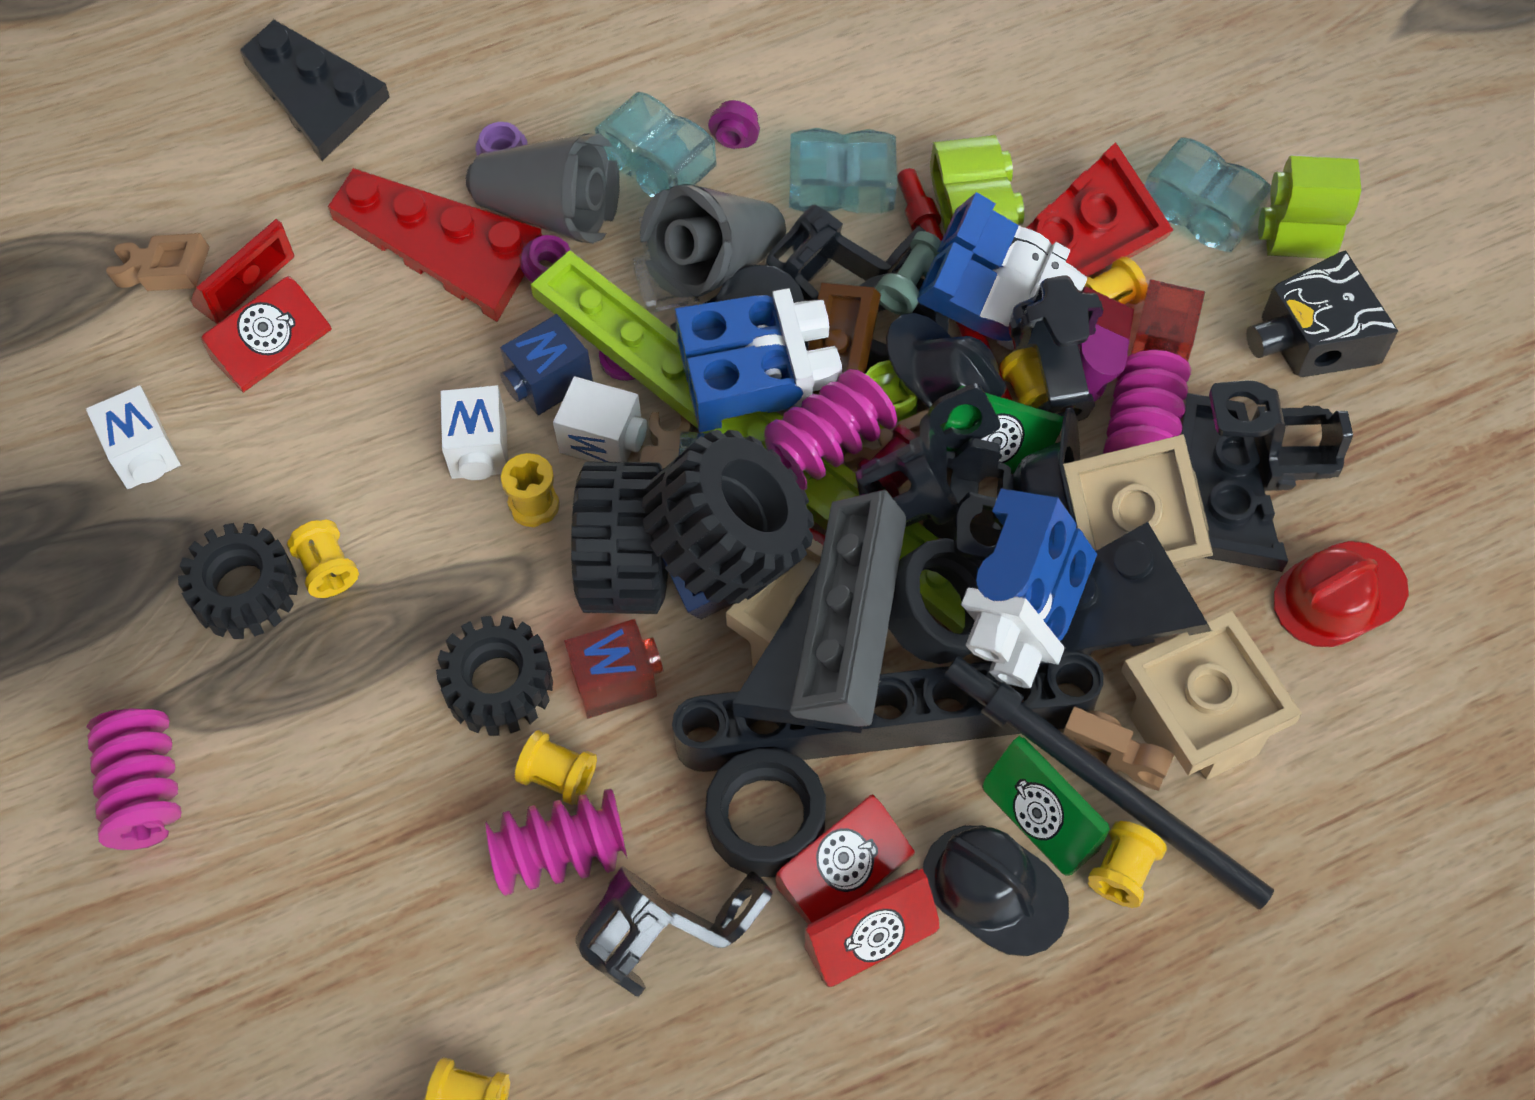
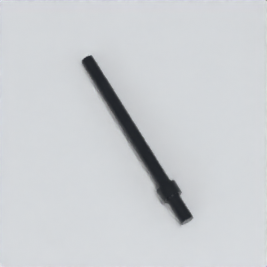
(1005, 705)

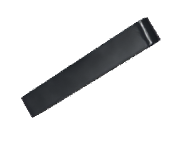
(910, 692)

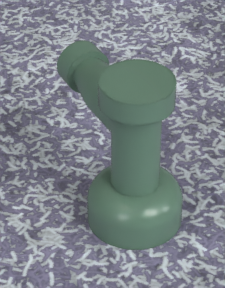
(900, 290)

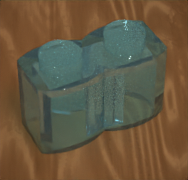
(656, 144)
(843, 170)
(1207, 194)

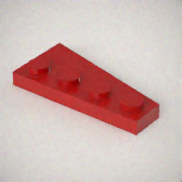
(1103, 216)
(453, 242)

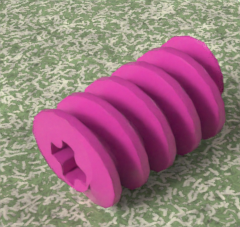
(1148, 400)
(829, 420)
(132, 777)
(555, 842)

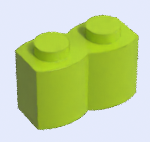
(970, 167)
(1310, 206)

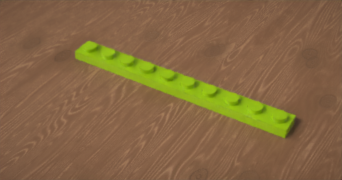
(652, 357)

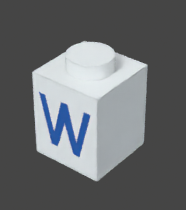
(599, 422)
(474, 432)
(133, 437)

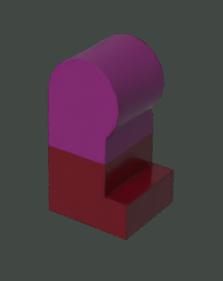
(1107, 350)

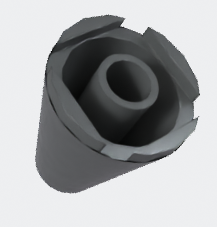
(551, 185)
(705, 237)

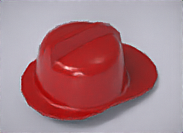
(1340, 594)

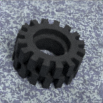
(221, 557)
(484, 645)

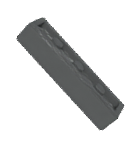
(850, 611)

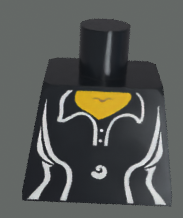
(1324, 321)

